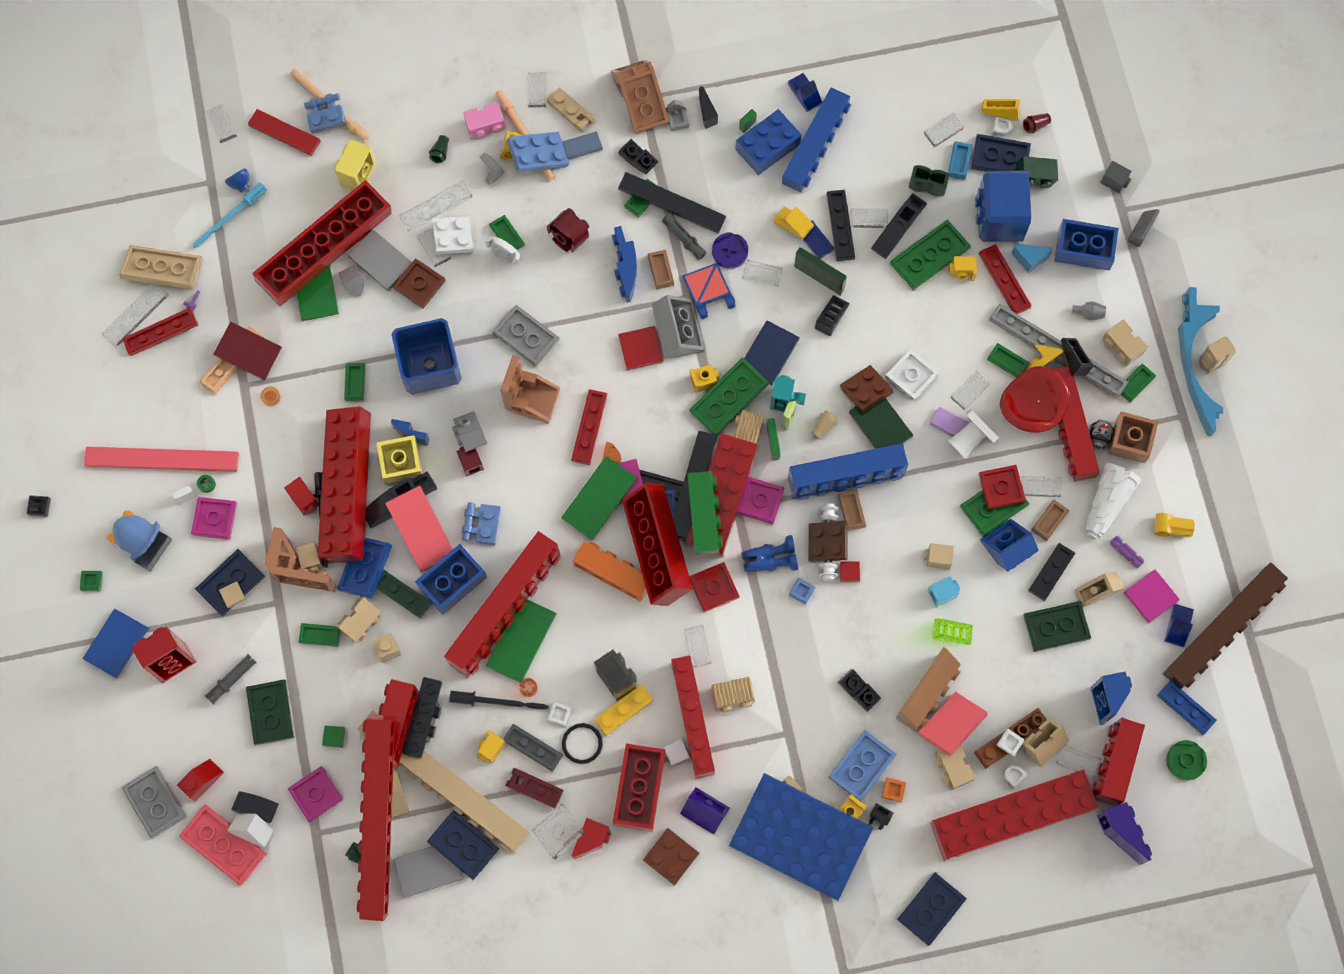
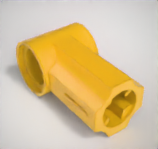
(1168, 525)

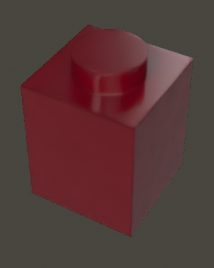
(470, 461)

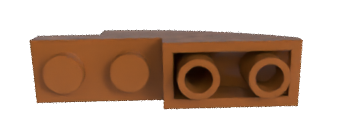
(1024, 728)

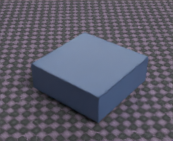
(802, 591)

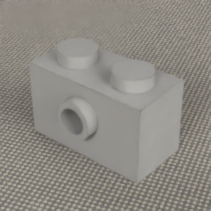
(468, 431)

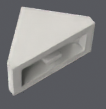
(251, 828)

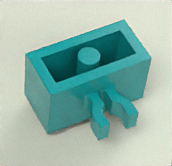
(784, 393)

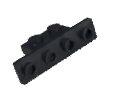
(423, 718)

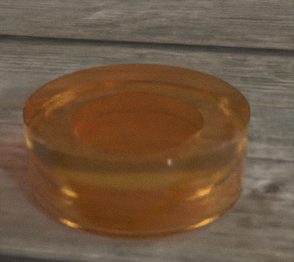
(270, 396)

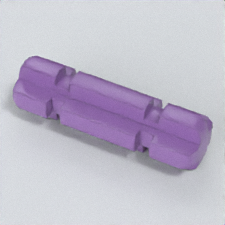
(1127, 552)

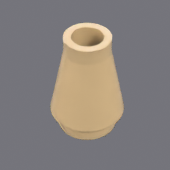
(824, 424)

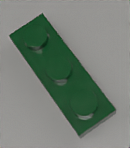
(403, 594)

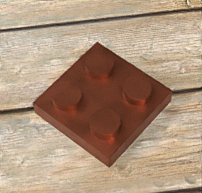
(419, 283)
(866, 389)
(671, 856)

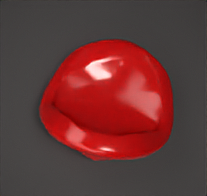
(1035, 400)

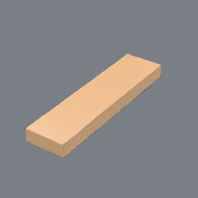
(221, 372)

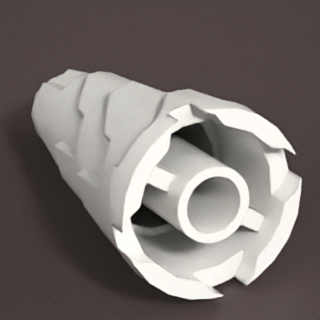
(1113, 492)

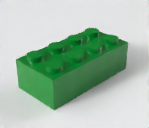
(703, 513)

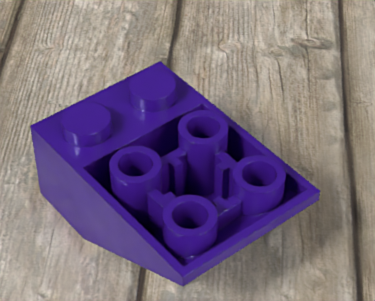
(1121, 828)

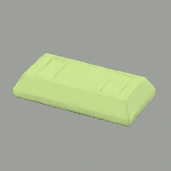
(788, 414)

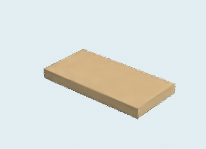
(161, 267)

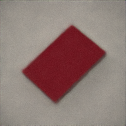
(247, 351)

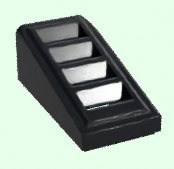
(708, 111)
(826, 325)
(1077, 359)

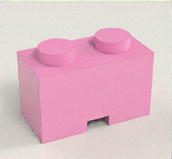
(484, 121)

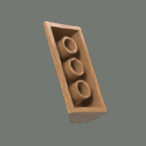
(928, 690)

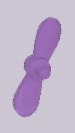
(192, 304)

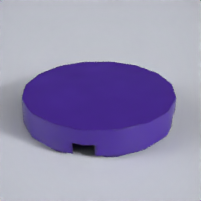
(730, 250)

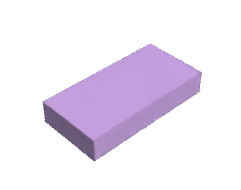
(948, 422)

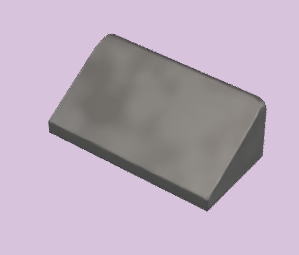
(1142, 227)
(154, 552)

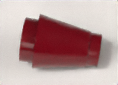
(1036, 122)

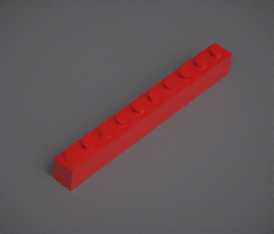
(377, 817)

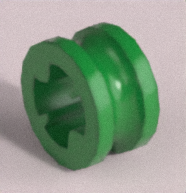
(210, 488)

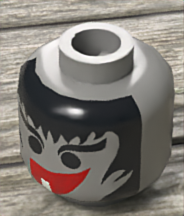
(1101, 434)

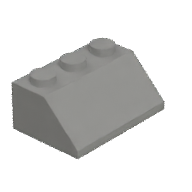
(677, 326)

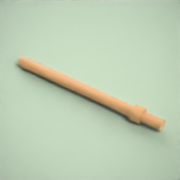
(508, 108)
(353, 126)

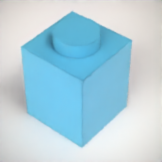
(944, 591)

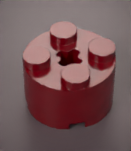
(568, 230)

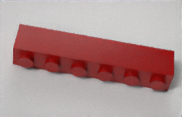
(1076, 435)
(692, 717)

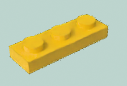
(624, 710)

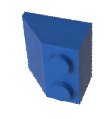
(1010, 544)

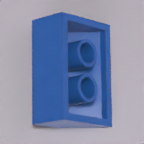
(1109, 695)

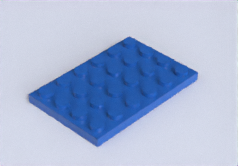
(801, 836)

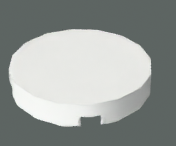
(503, 249)

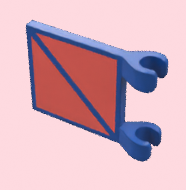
(708, 286)

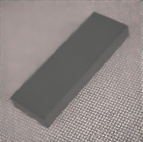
(533, 747)

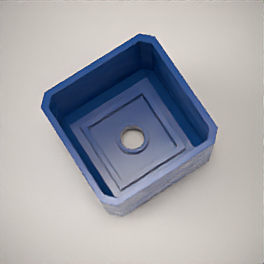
(1003, 206)
(421, 343)

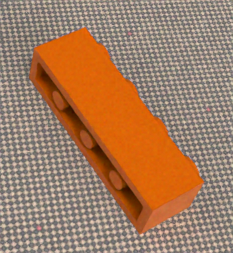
(610, 570)

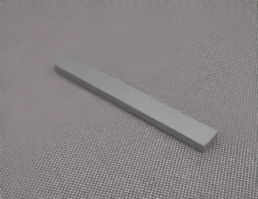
(1034, 336)

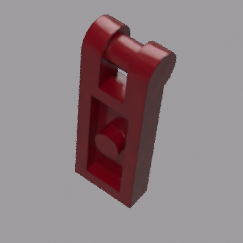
(535, 788)

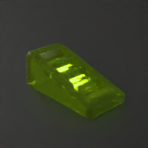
(953, 624)

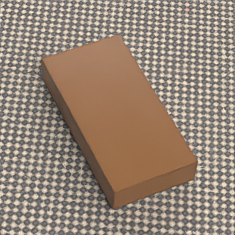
(661, 269)
(852, 509)
(1050, 520)

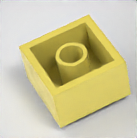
(354, 164)
(399, 459)

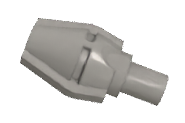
(1091, 310)

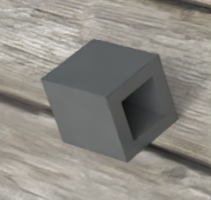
(1116, 177)

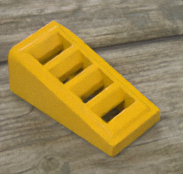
(1002, 108)

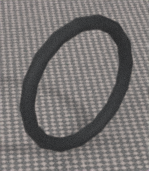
(599, 742)

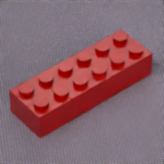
(732, 468)
(657, 544)

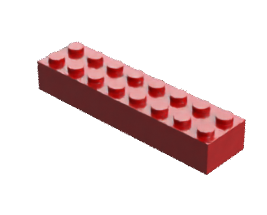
(322, 243)
(344, 485)
(502, 604)
(1013, 815)

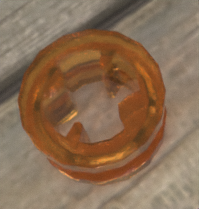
(526, 693)

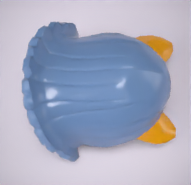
(133, 534)

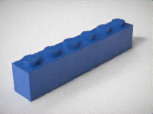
(816, 139)

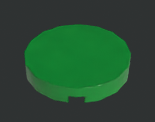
(1186, 760)

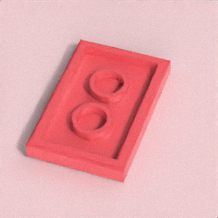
(952, 723)

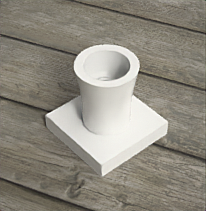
(971, 435)

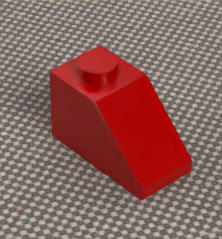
(301, 496)
(200, 779)
(593, 839)

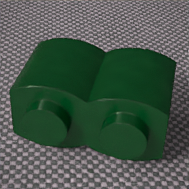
(928, 180)

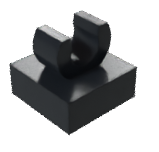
(38, 506)
(880, 814)

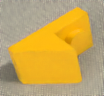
(793, 221)
(1049, 354)

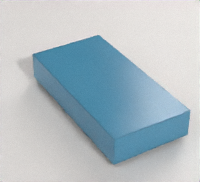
(959, 160)

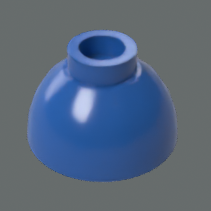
(239, 180)

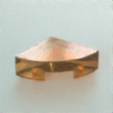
(612, 452)

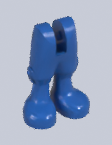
(764, 557)

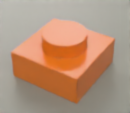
(894, 790)

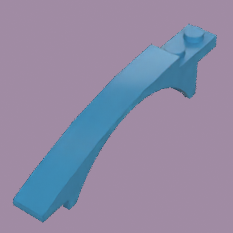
(1193, 319)

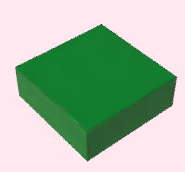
(747, 121)
(91, 580)
(333, 736)

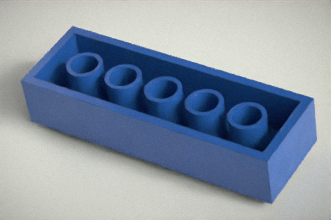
(847, 471)

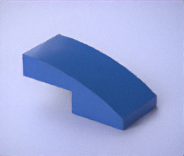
(405, 429)

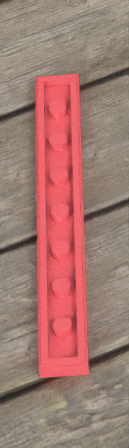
(161, 459)

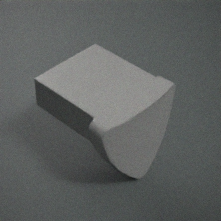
(677, 115)
(495, 170)
(352, 280)

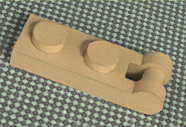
(570, 109)

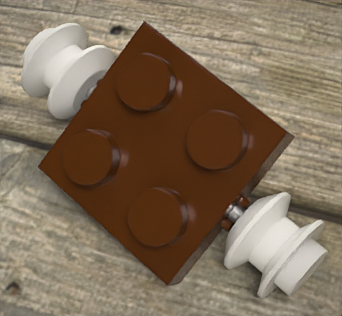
(828, 541)

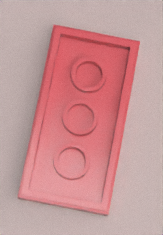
(419, 527)
(228, 852)

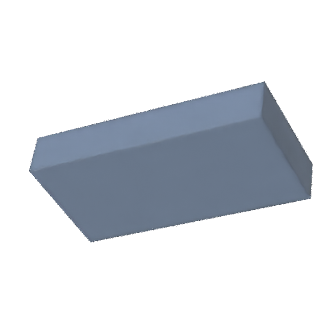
(582, 145)

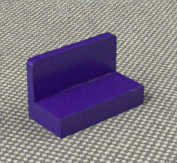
(704, 810)

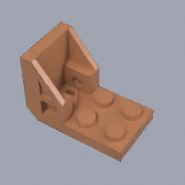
(641, 95)
(528, 393)
(285, 565)

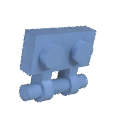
(325, 118)
(487, 523)

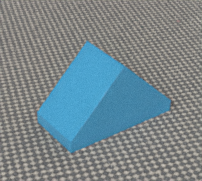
(1030, 256)

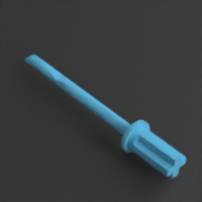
(248, 198)

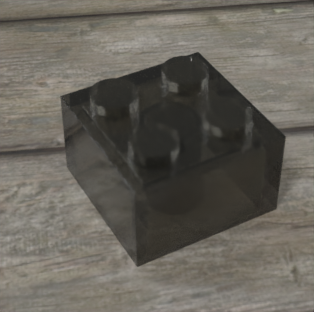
(615, 675)

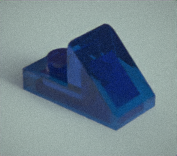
(805, 92)
(1179, 625)

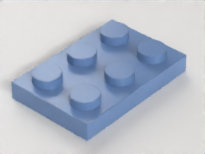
(537, 151)
(862, 765)

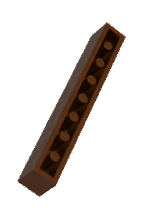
(1225, 625)

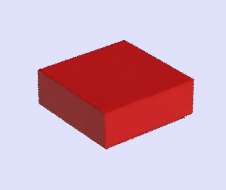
(850, 571)

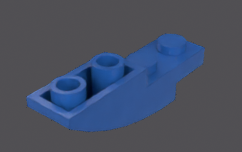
(627, 264)

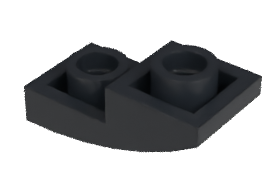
(638, 157)
(859, 690)
(252, 804)

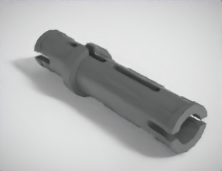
(690, 243)
(230, 679)

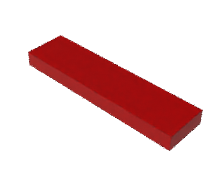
(284, 132)
(1005, 279)
(160, 331)
(589, 427)

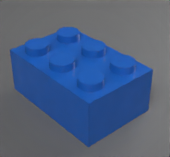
(768, 142)
(1086, 244)
(451, 579)

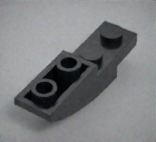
(898, 226)
(378, 512)

